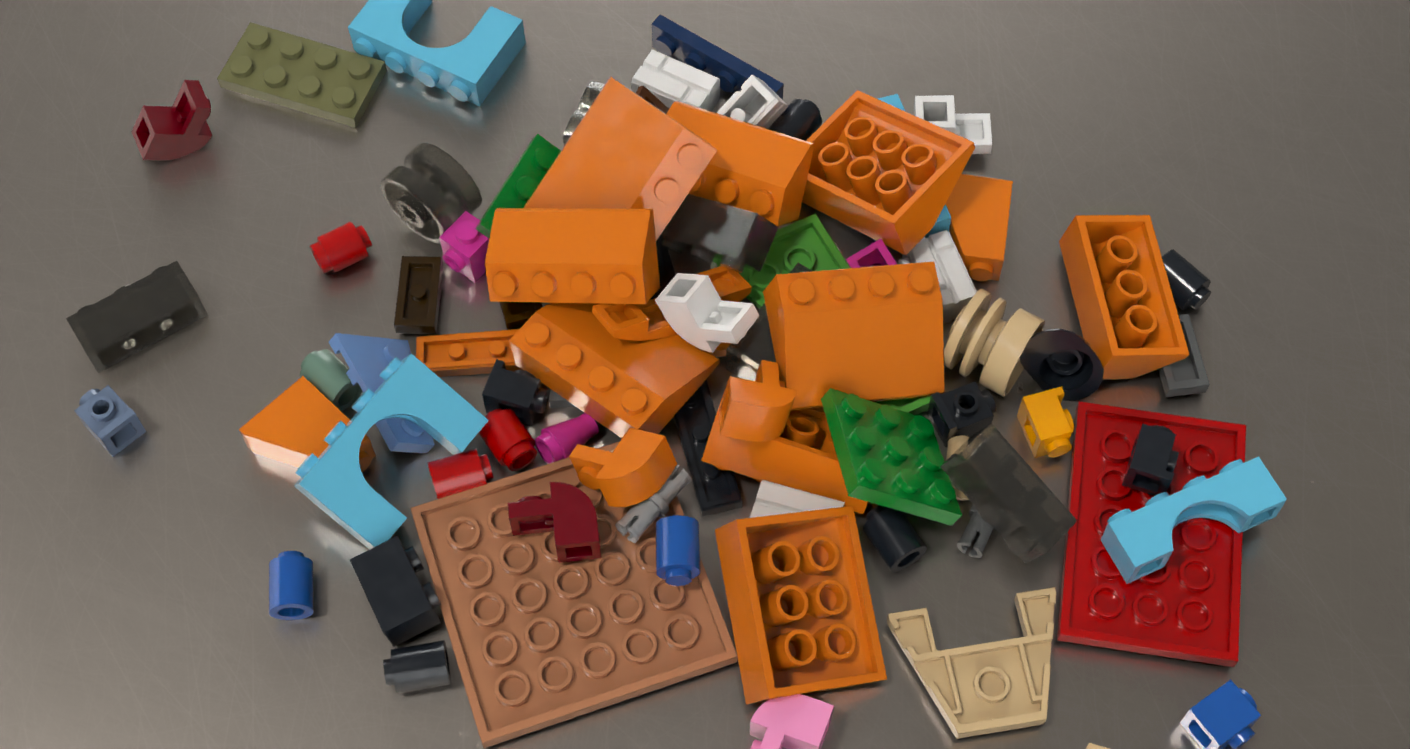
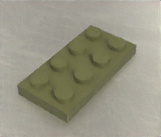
(302, 74)

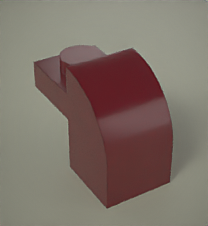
(176, 129)
(567, 514)

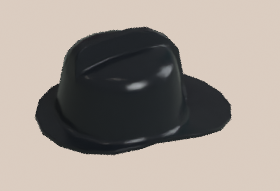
(1064, 360)

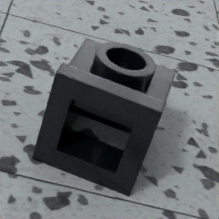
(515, 391)
(953, 420)
(1151, 460)

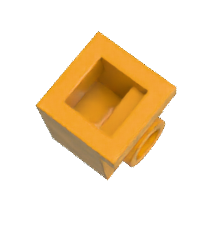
(1046, 423)

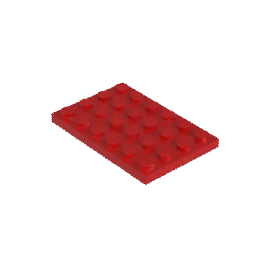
(1194, 600)

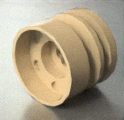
(990, 341)

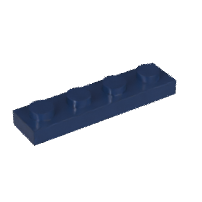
(701, 54)

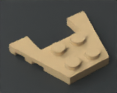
(990, 683)

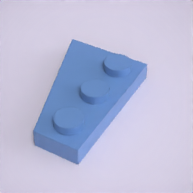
(366, 360)

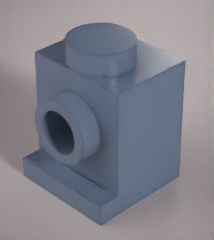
(109, 419)

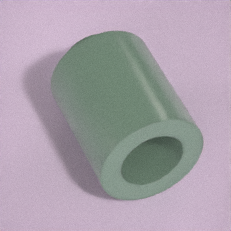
(330, 378)

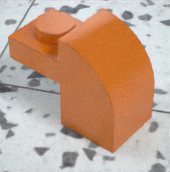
(756, 408)
(630, 472)

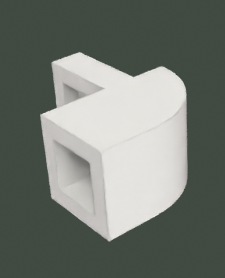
(941, 112)
(700, 315)

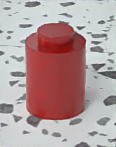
(459, 472)

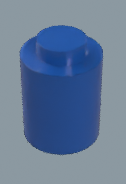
(677, 549)
(291, 586)

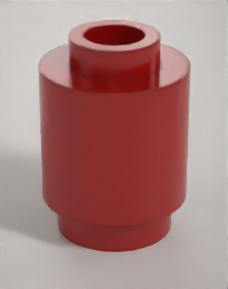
(341, 247)
(508, 439)

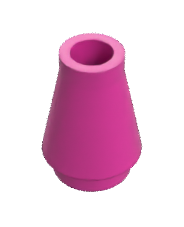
(561, 439)

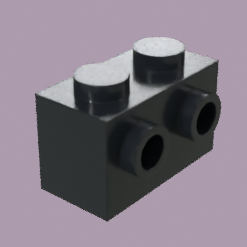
(395, 590)

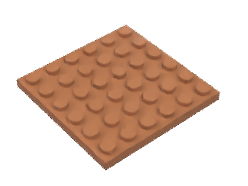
(565, 636)

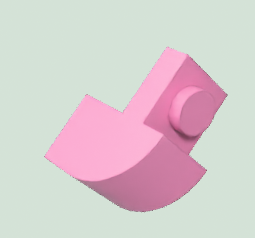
(791, 723)

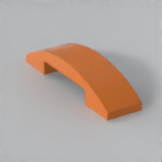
(647, 322)

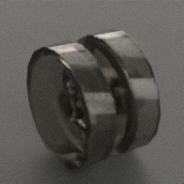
(430, 191)

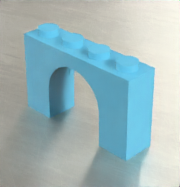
(463, 70)
(335, 476)

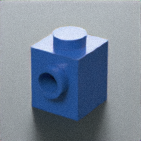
(1222, 718)

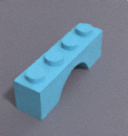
(1237, 496)

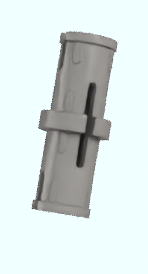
(645, 513)

